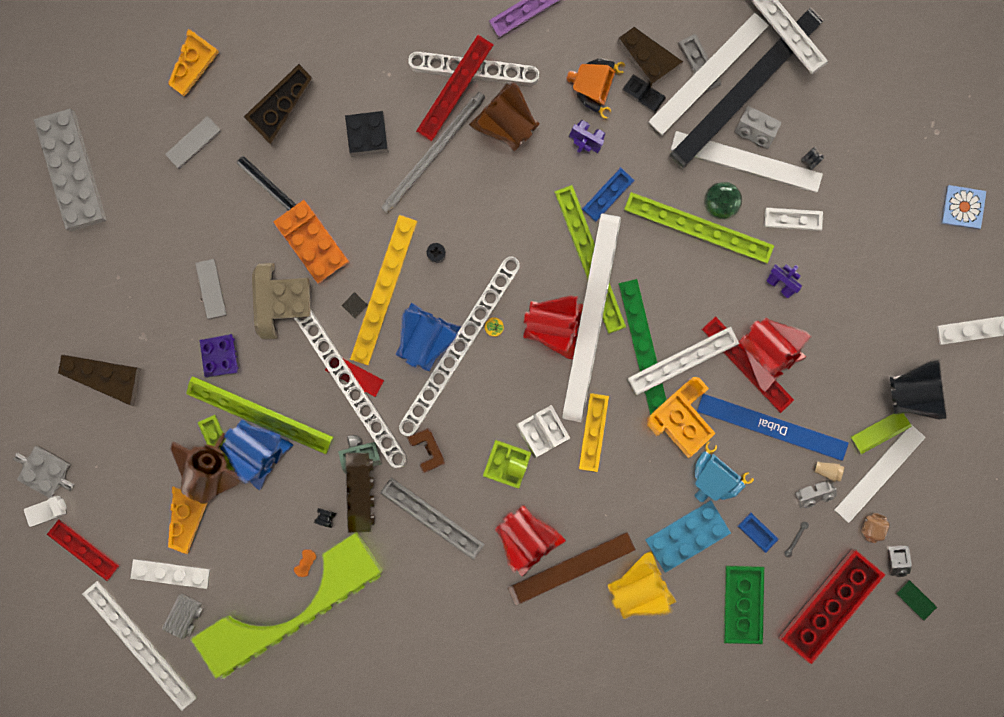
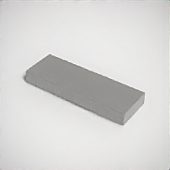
(696, 56)
(193, 142)
(211, 289)

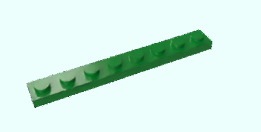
(641, 338)

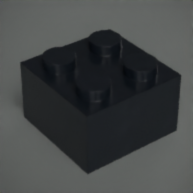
(366, 133)

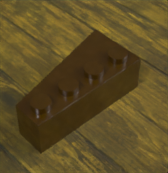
(358, 492)

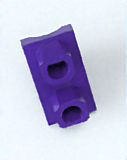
(585, 139)
(791, 284)

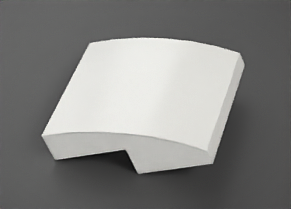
(543, 431)

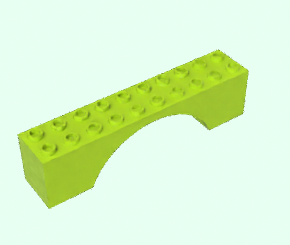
(233, 642)

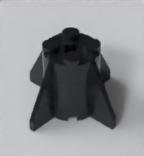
(919, 391)

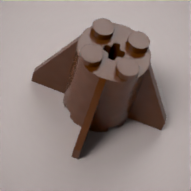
(507, 117)
(203, 471)

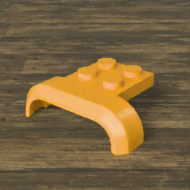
(681, 419)

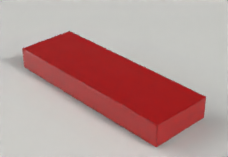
(370, 383)

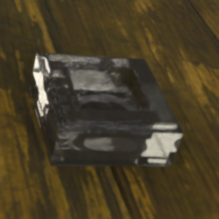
(354, 305)

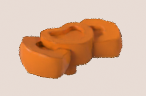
(308, 557)

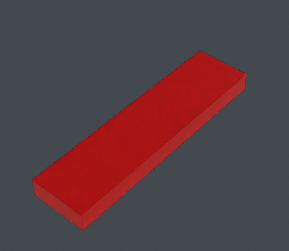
(83, 550)

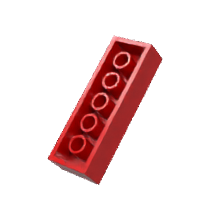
(832, 606)

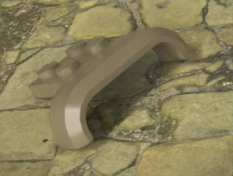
(277, 300)

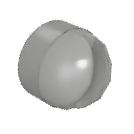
(353, 441)

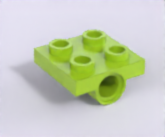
(507, 464)

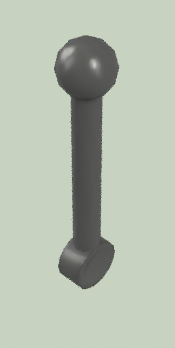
(804, 525)

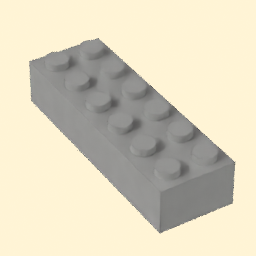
(70, 170)

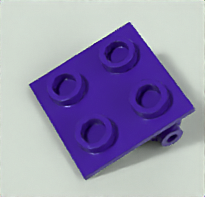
(218, 356)

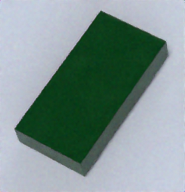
(916, 600)

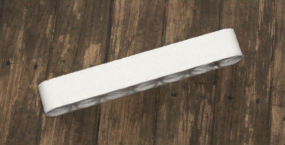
(482, 74)

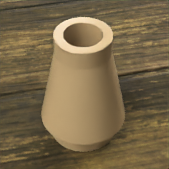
(830, 470)

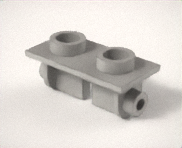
(825, 492)

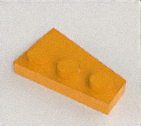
(193, 61)
(184, 521)

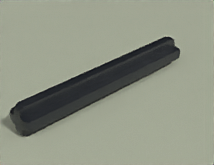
(267, 184)

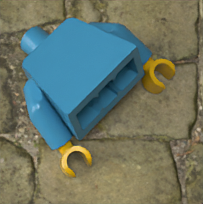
(716, 478)

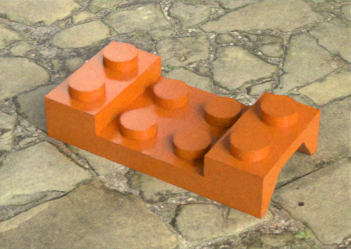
(311, 241)

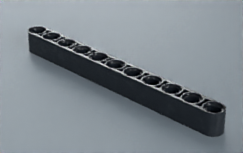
(740, 93)

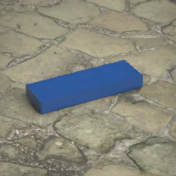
(608, 194)

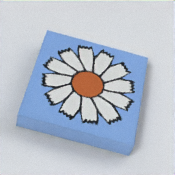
(964, 207)

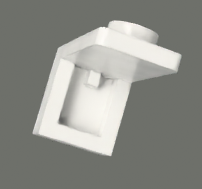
(45, 511)

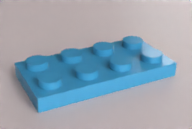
(688, 536)

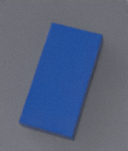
(758, 532)

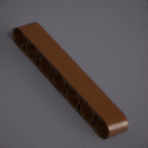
(571, 568)

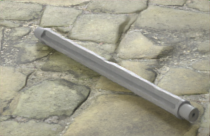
(434, 150)

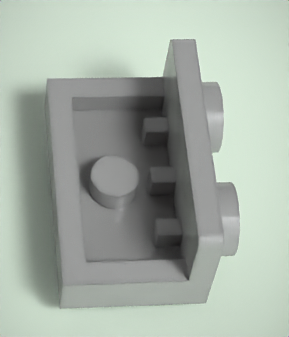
(757, 127)

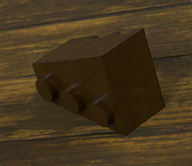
(648, 56)

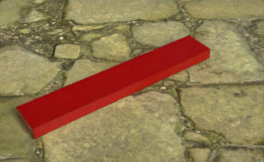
(455, 87)
(738, 356)

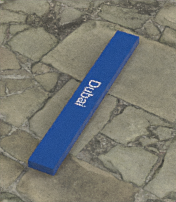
(772, 427)

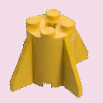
(642, 590)

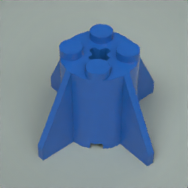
(424, 337)
(253, 452)

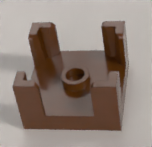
(431, 448)

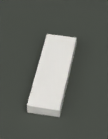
(793, 219)

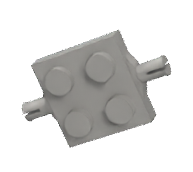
(43, 472)

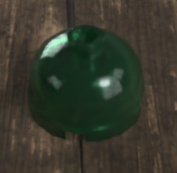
(723, 200)

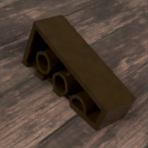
(275, 108)
(108, 378)

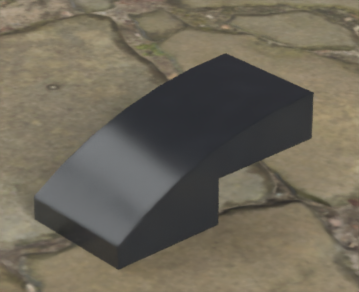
(643, 93)

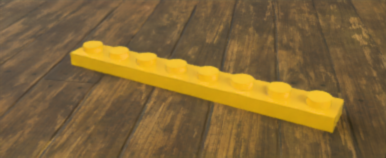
(383, 290)

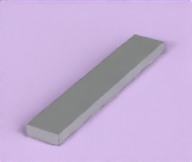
(432, 518)

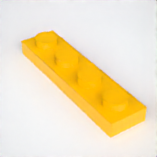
(593, 432)

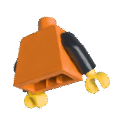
(594, 82)

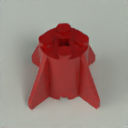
(554, 324)
(773, 349)
(526, 540)

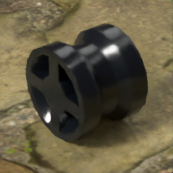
(813, 158)
(436, 256)
(324, 517)

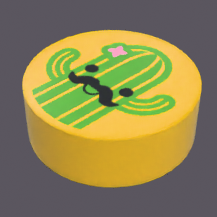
(494, 327)

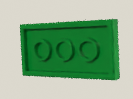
(744, 604)

